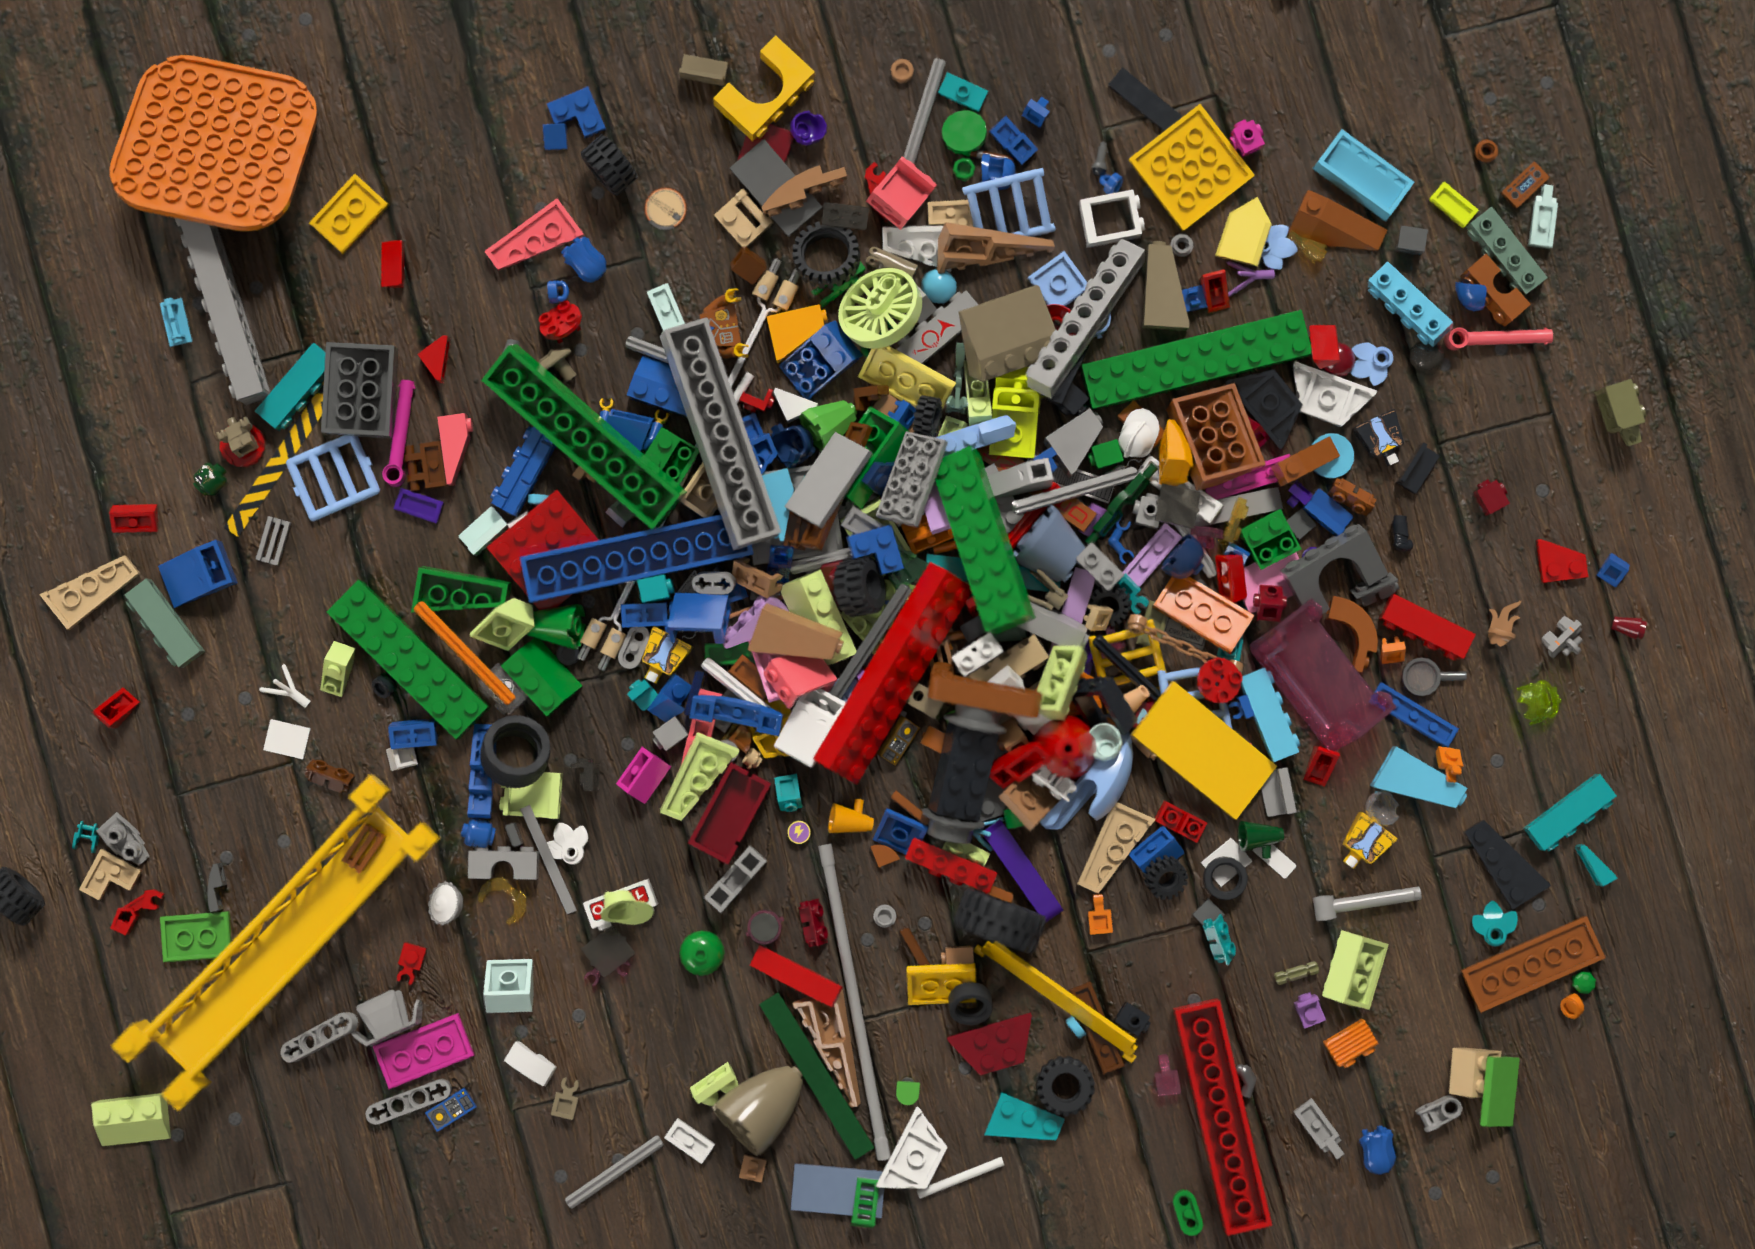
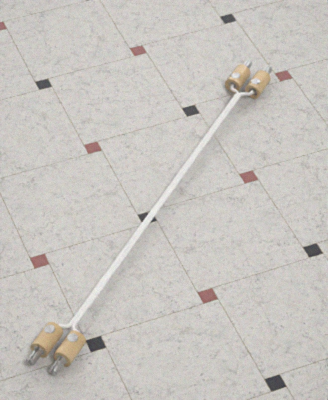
(762, 292)

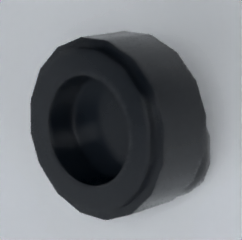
(384, 685)

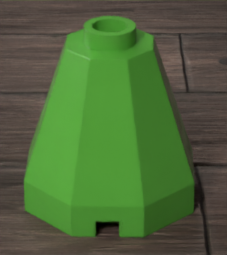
(826, 420)

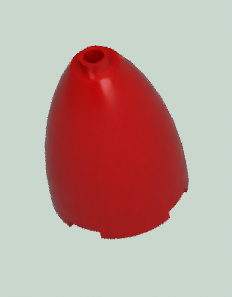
(1070, 731)

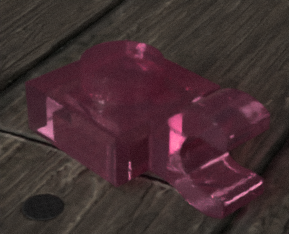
(1167, 1080)

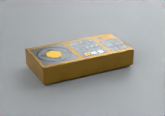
(898, 740)

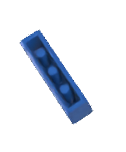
(524, 472)

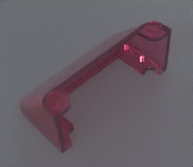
(1320, 678)

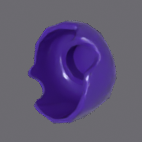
(808, 128)

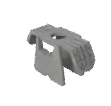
(386, 1017)

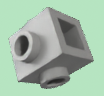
(1142, 516)

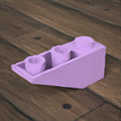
(744, 628)

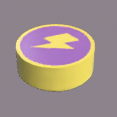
(799, 832)

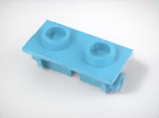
(175, 321)

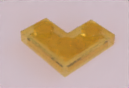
(1231, 530)

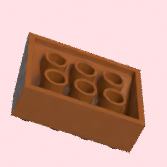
(1217, 435)

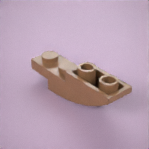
(793, 191)

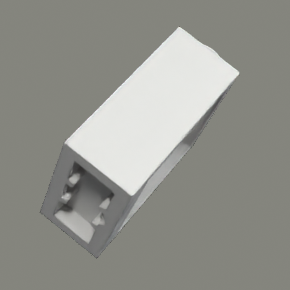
(1088, 223)
(969, 661)

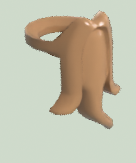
(1500, 628)

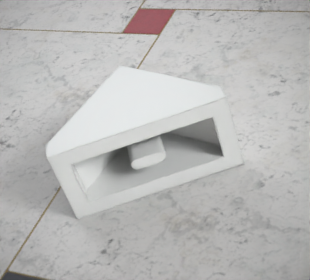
(792, 405)

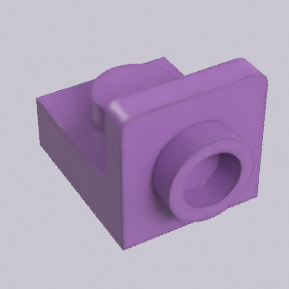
(1309, 1010)

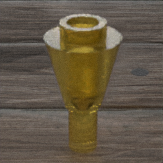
(1312, 249)

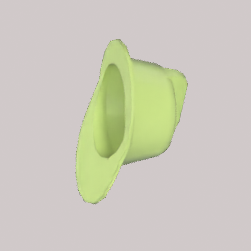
(623, 908)

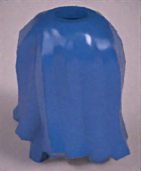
(585, 259)
(1378, 1150)

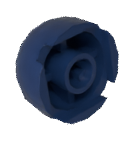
(1184, 558)

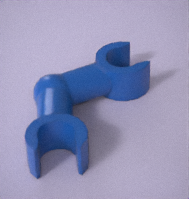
(1117, 546)

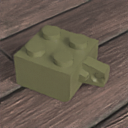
(1622, 410)

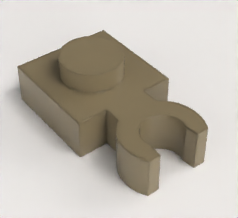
(565, 1103)

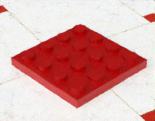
(544, 528)

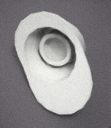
(1139, 433)

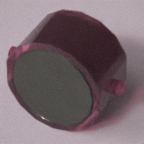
(764, 926)

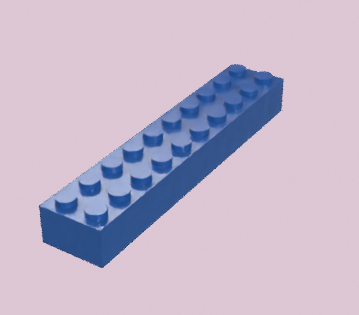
(628, 558)

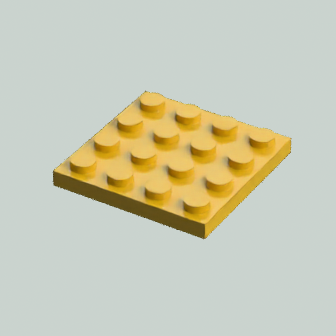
(1191, 167)

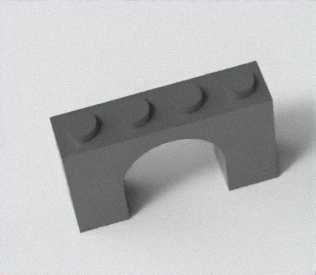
(1354, 544)

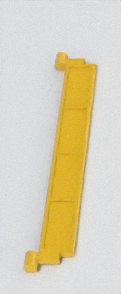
(1060, 997)

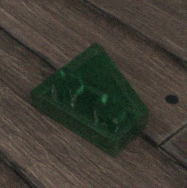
(912, 571)

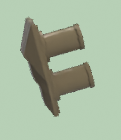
(556, 358)

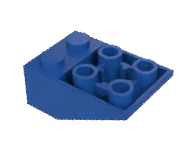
(820, 360)
(197, 573)

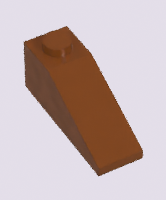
(1305, 461)

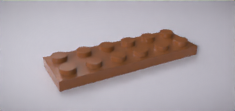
(1532, 964)

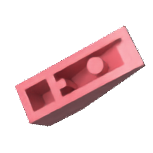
(454, 441)

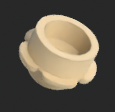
(752, 758)

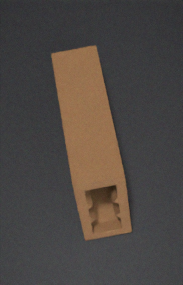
(793, 635)

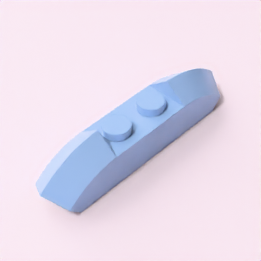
(980, 434)

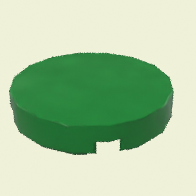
(964, 132)

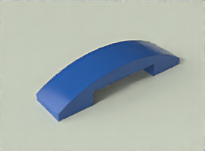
(736, 711)

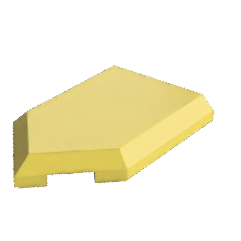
(1245, 234)

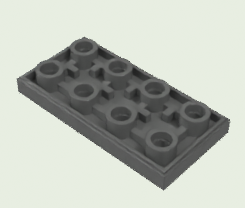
(762, 175)

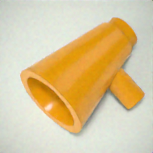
(848, 820)

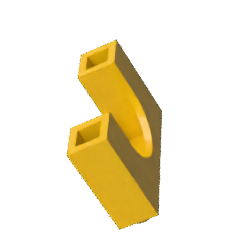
(755, 117)

